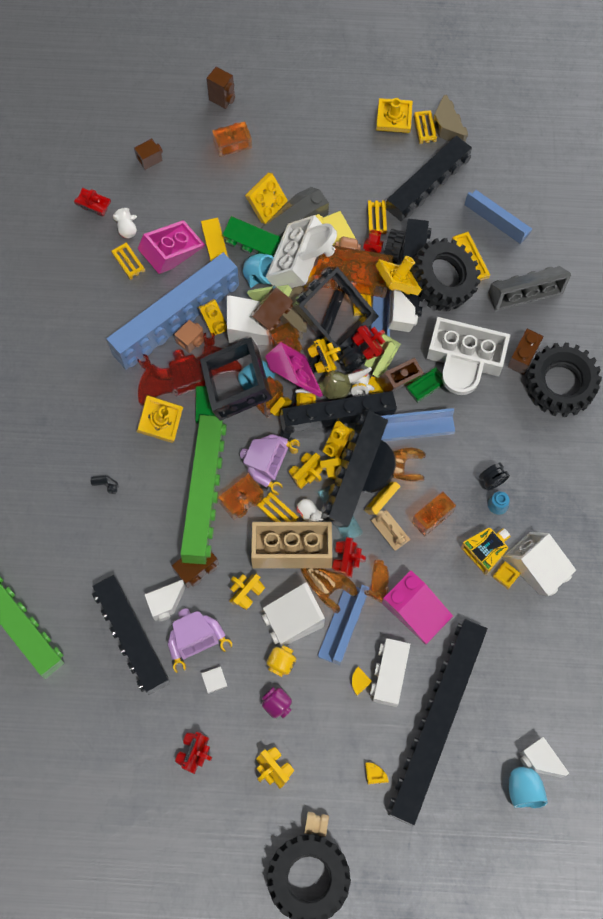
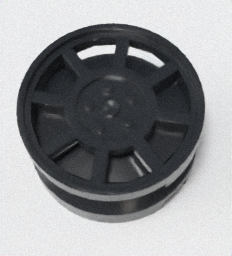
(352, 358)
(494, 476)

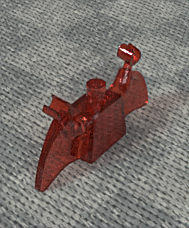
(182, 375)

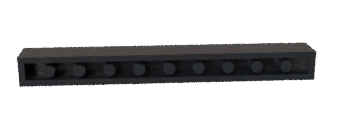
(437, 725)

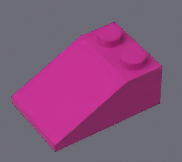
(169, 246)
(293, 367)
(417, 607)

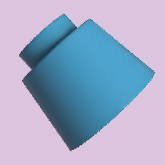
(499, 503)

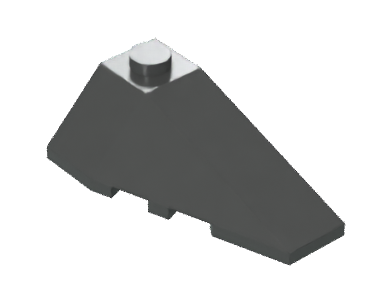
(300, 206)

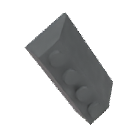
(528, 287)

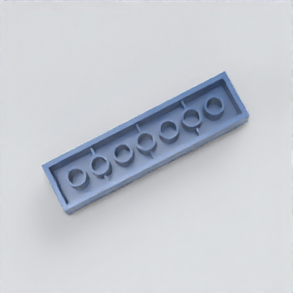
(173, 311)

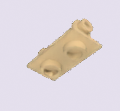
(390, 530)

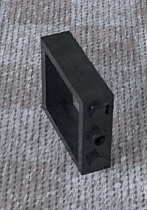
(367, 319)
(242, 400)

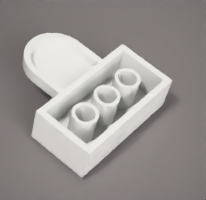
(298, 251)
(466, 353)

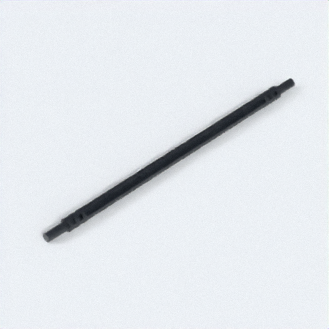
(327, 324)

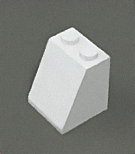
(242, 324)
(540, 562)
(293, 616)

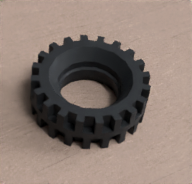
(432, 289)
(570, 359)
(338, 885)

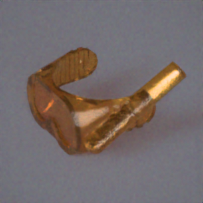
(380, 582)

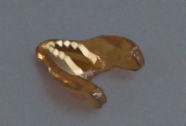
(402, 456)
(326, 582)

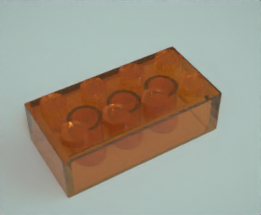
(358, 267)

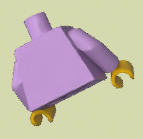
(266, 457)
(192, 635)

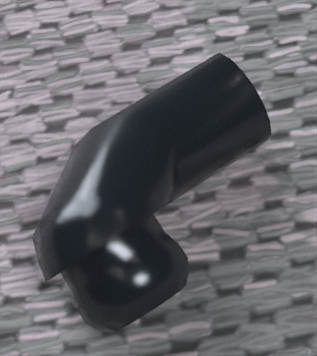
(106, 481)

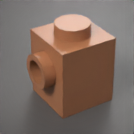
(189, 336)

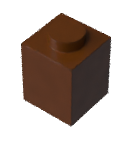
(148, 153)

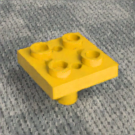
(396, 112)
(263, 196)
(399, 276)
(162, 413)

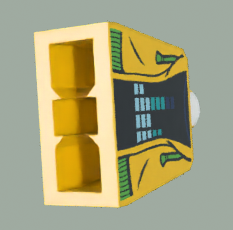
(486, 548)

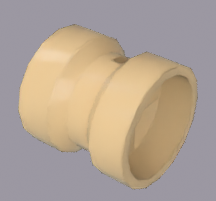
(316, 824)

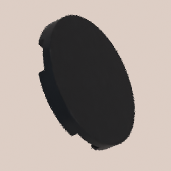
(381, 469)

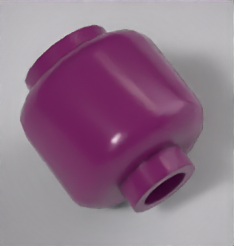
(276, 703)

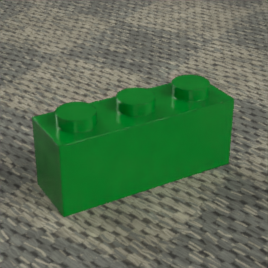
(250, 237)

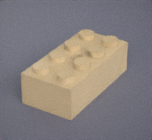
(291, 545)

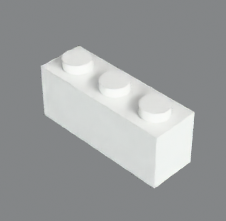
(390, 672)

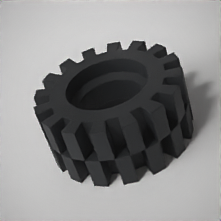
(394, 244)

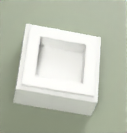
(214, 680)

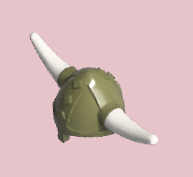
(338, 385)

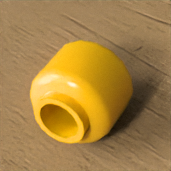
(281, 661)

